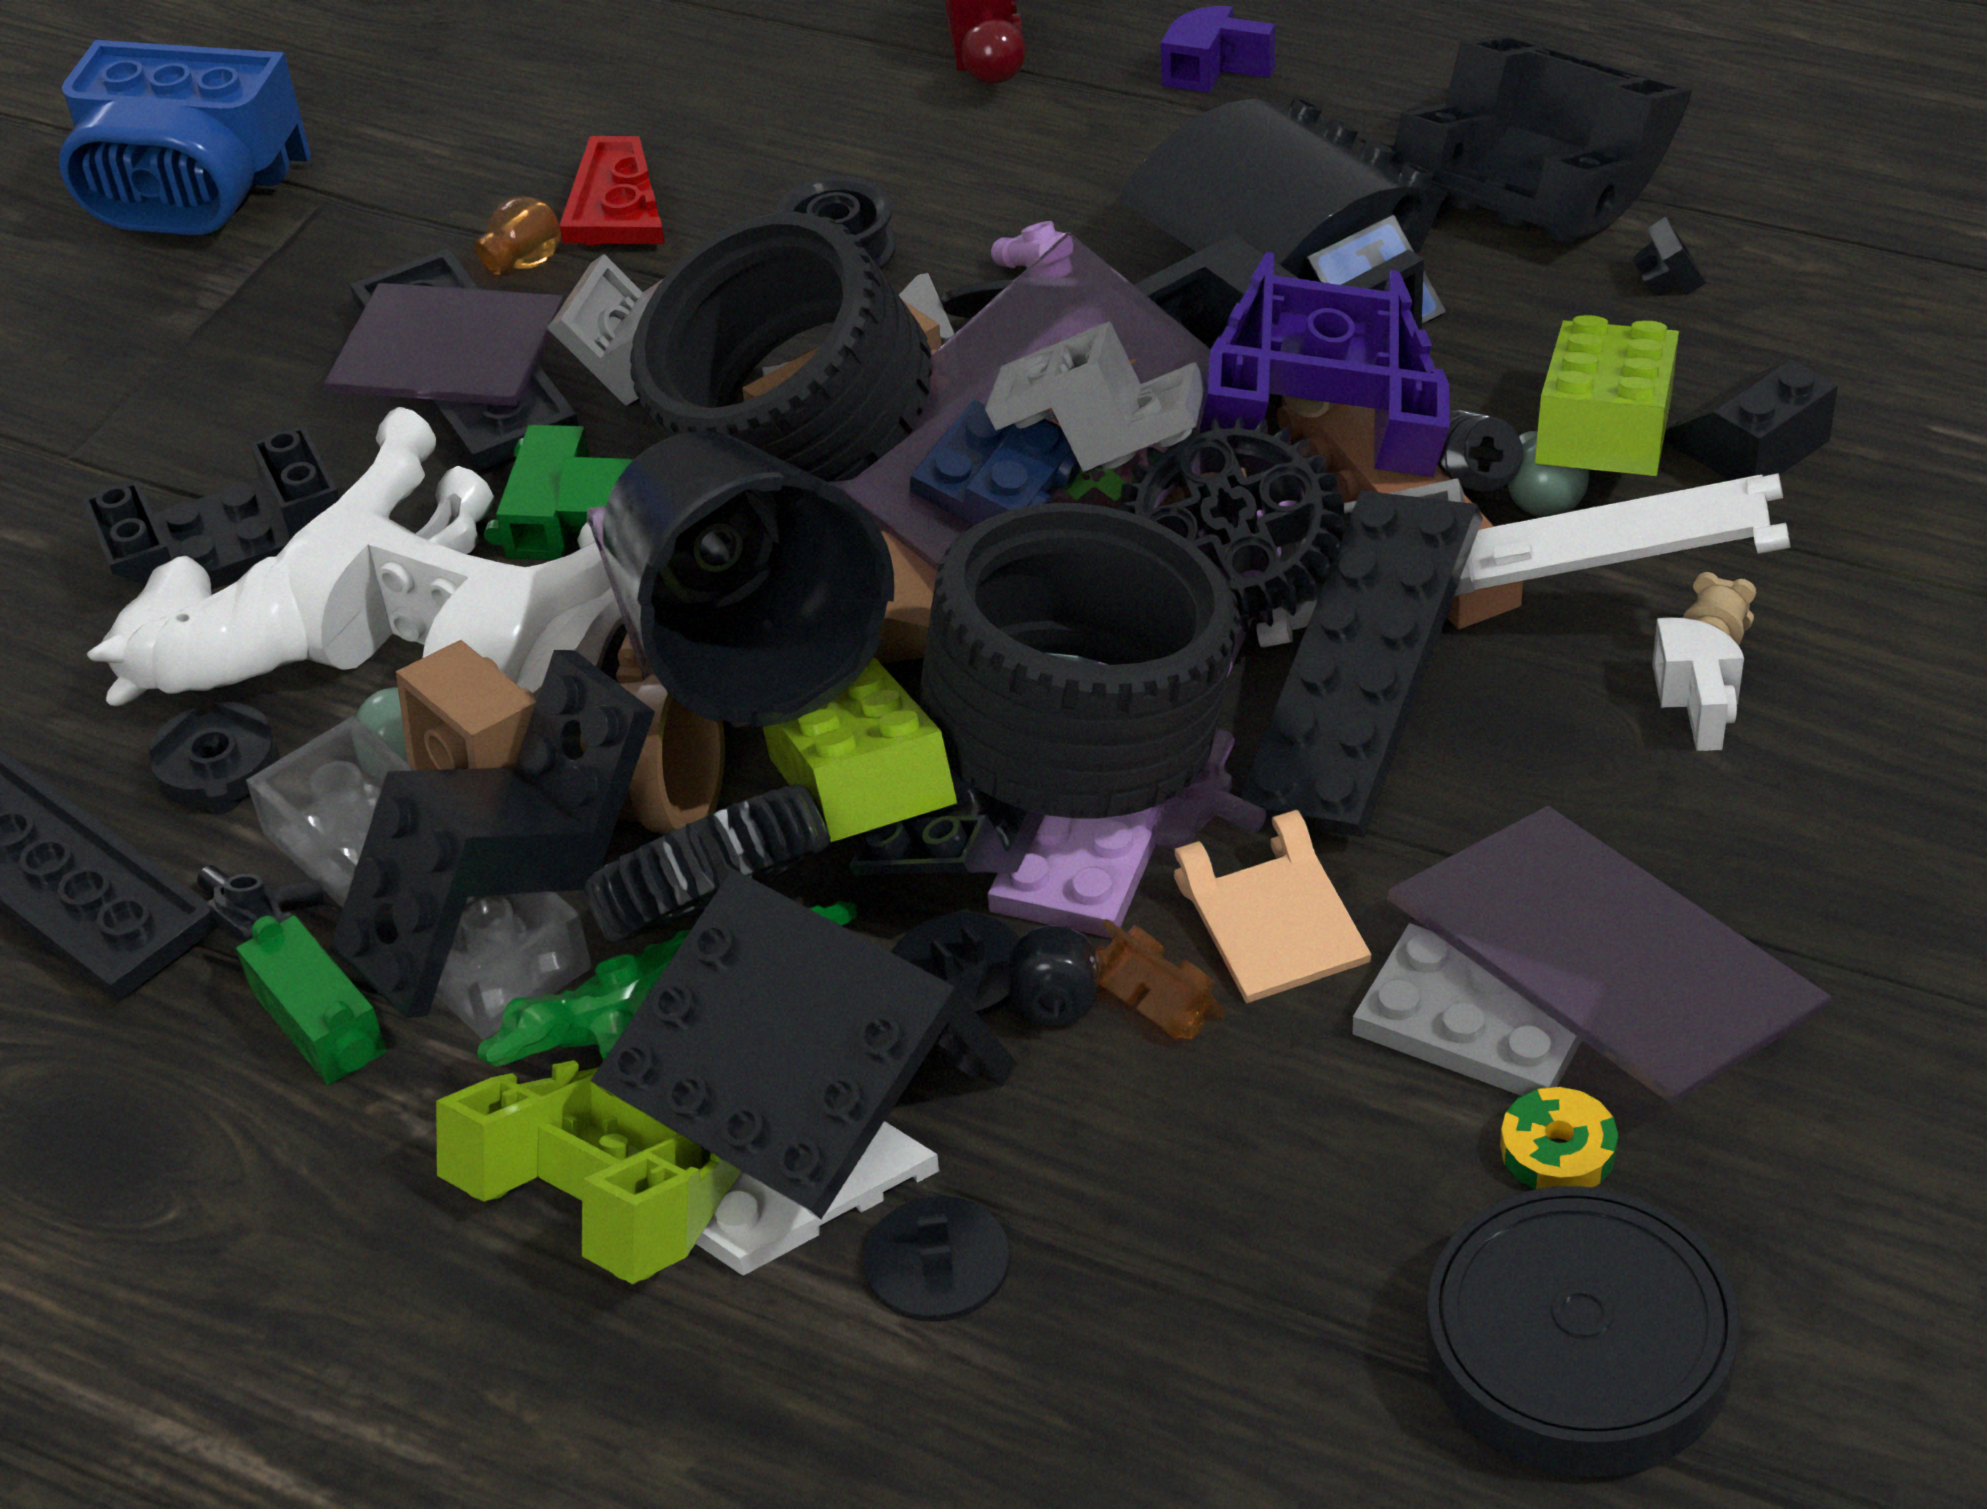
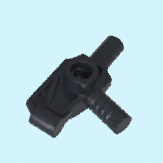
(246, 898)

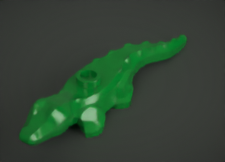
(600, 1006)

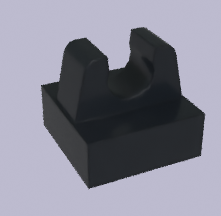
(1667, 261)

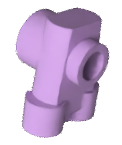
(1026, 247)

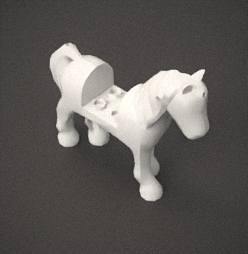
(357, 582)

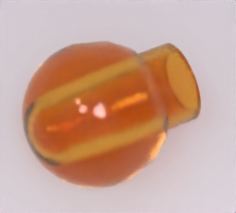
(518, 235)

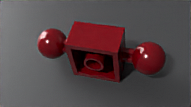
(986, 38)

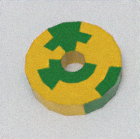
(1563, 1115)

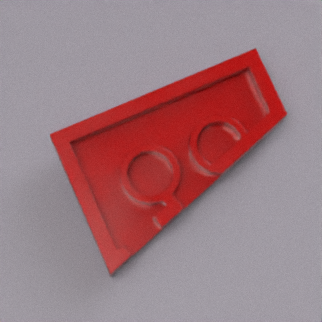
(612, 196)

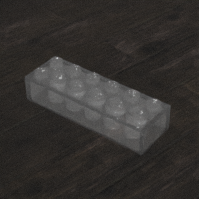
(319, 814)

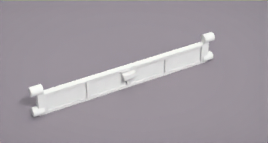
(1613, 535)

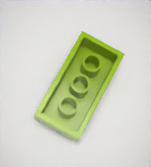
(1607, 396)
(865, 756)

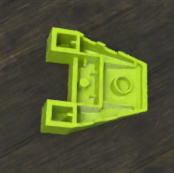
(637, 1180)

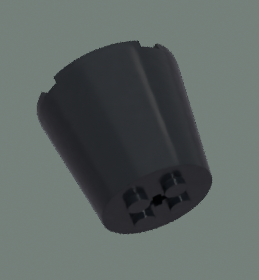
(745, 578)

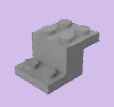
(601, 323)
(1097, 398)

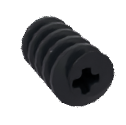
(1493, 456)

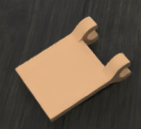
(1276, 919)

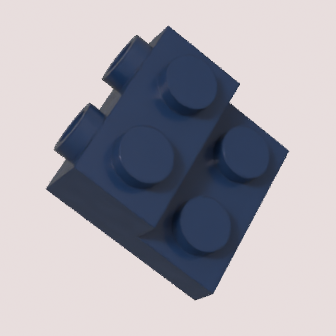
(993, 471)

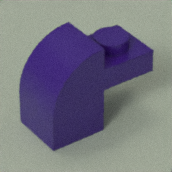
(1211, 42)

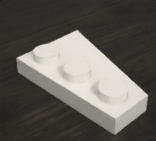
(761, 1224)

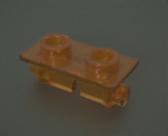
(1176, 993)

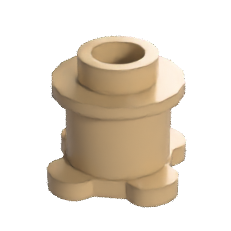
(1723, 604)

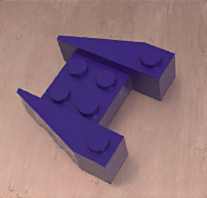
(1336, 349)

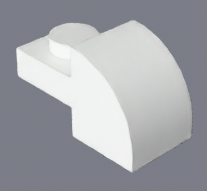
(1699, 670)

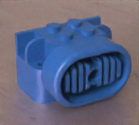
(177, 133)

